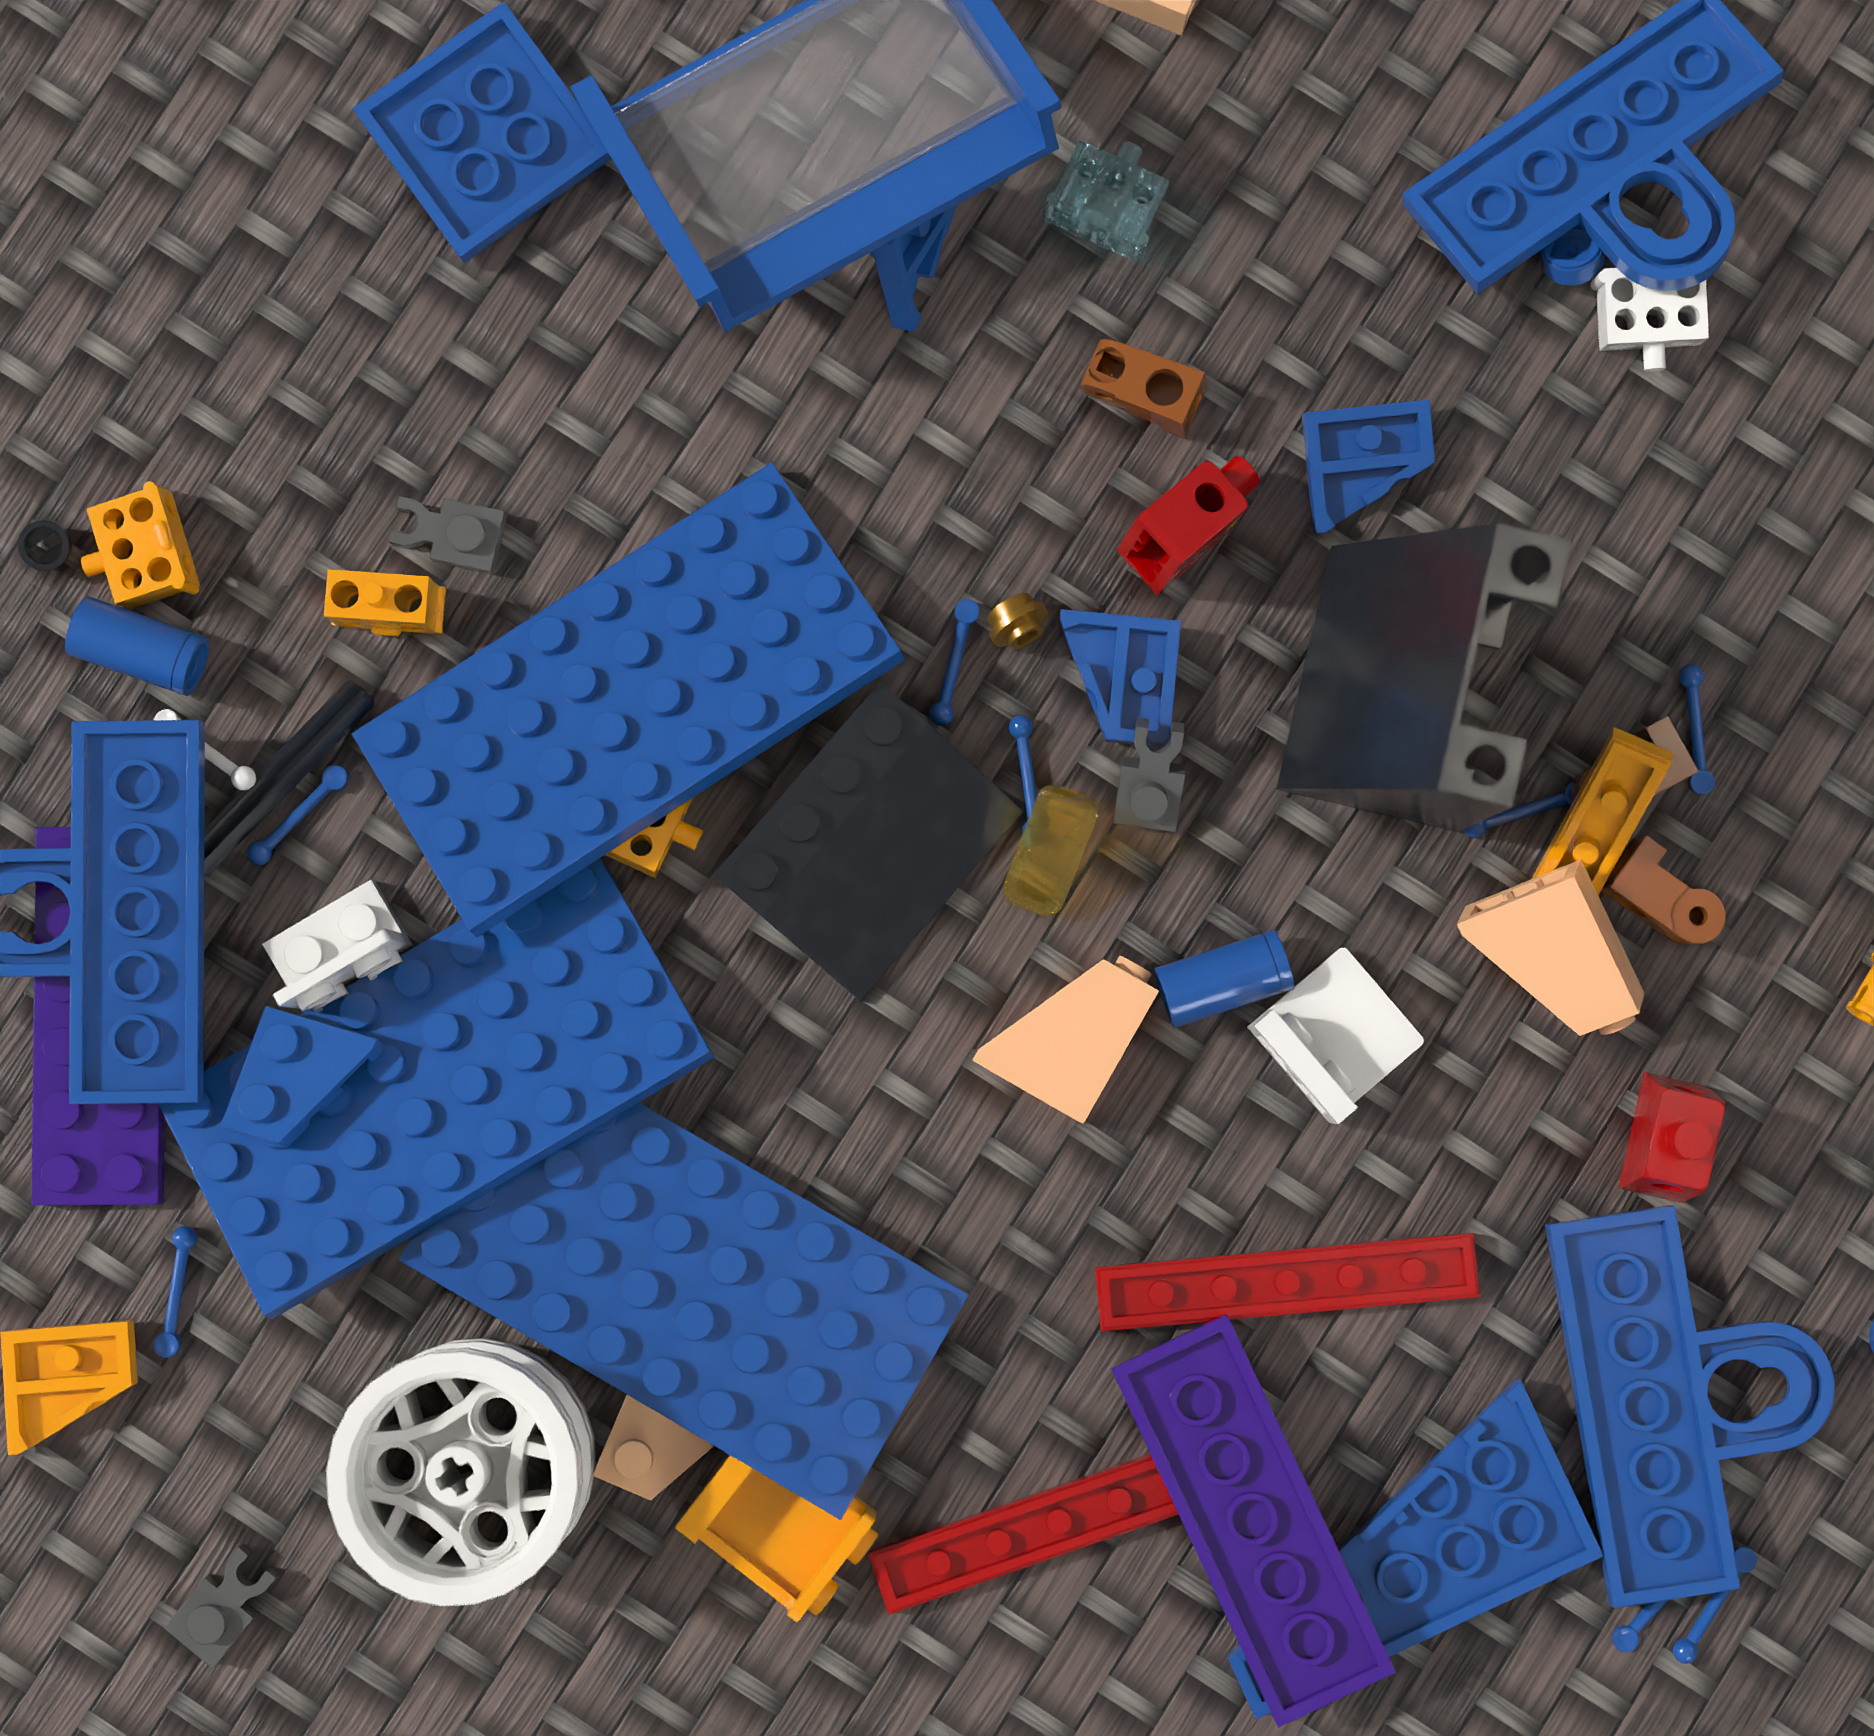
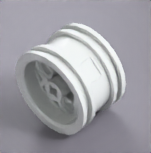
(365, 1491)

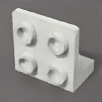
(336, 946)
(1336, 1035)

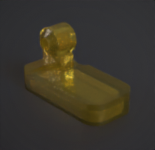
(1050, 850)

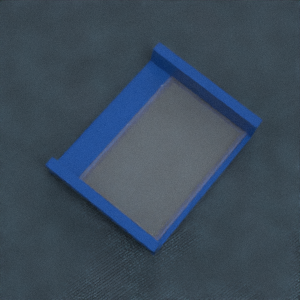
(823, 140)

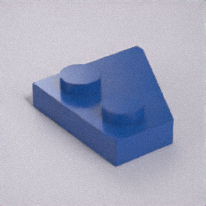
(905, 260)
(1362, 455)
(1125, 669)
(293, 1074)

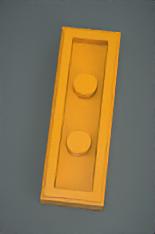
(1608, 806)

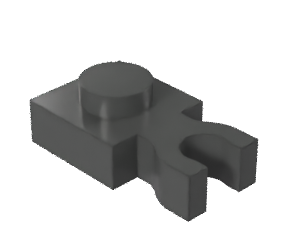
(460, 535)
(1151, 785)
(218, 1611)

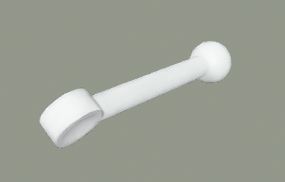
(241, 776)

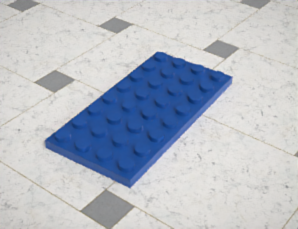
(626, 699)
(482, 1072)
(704, 1297)

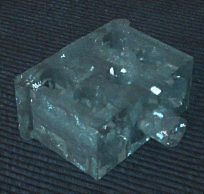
(1106, 215)

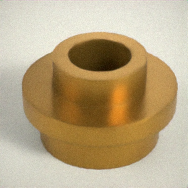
(1017, 621)

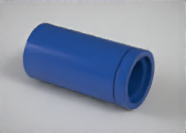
(137, 645)
(1224, 978)

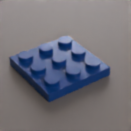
(483, 132)

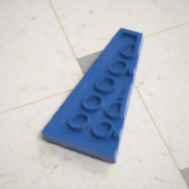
(1463, 1533)

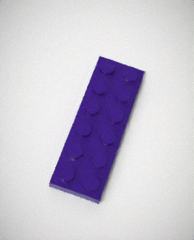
(81, 1149)
(1253, 1520)

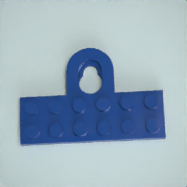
(1593, 140)
(133, 912)
(1646, 1404)

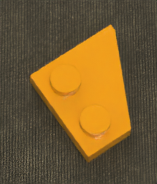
(62, 1375)

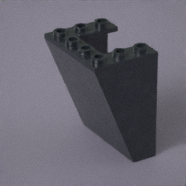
(1395, 666)

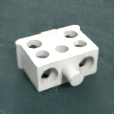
(1633, 302)

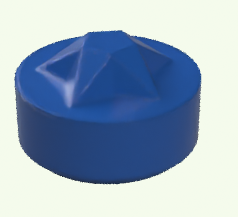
(1572, 258)

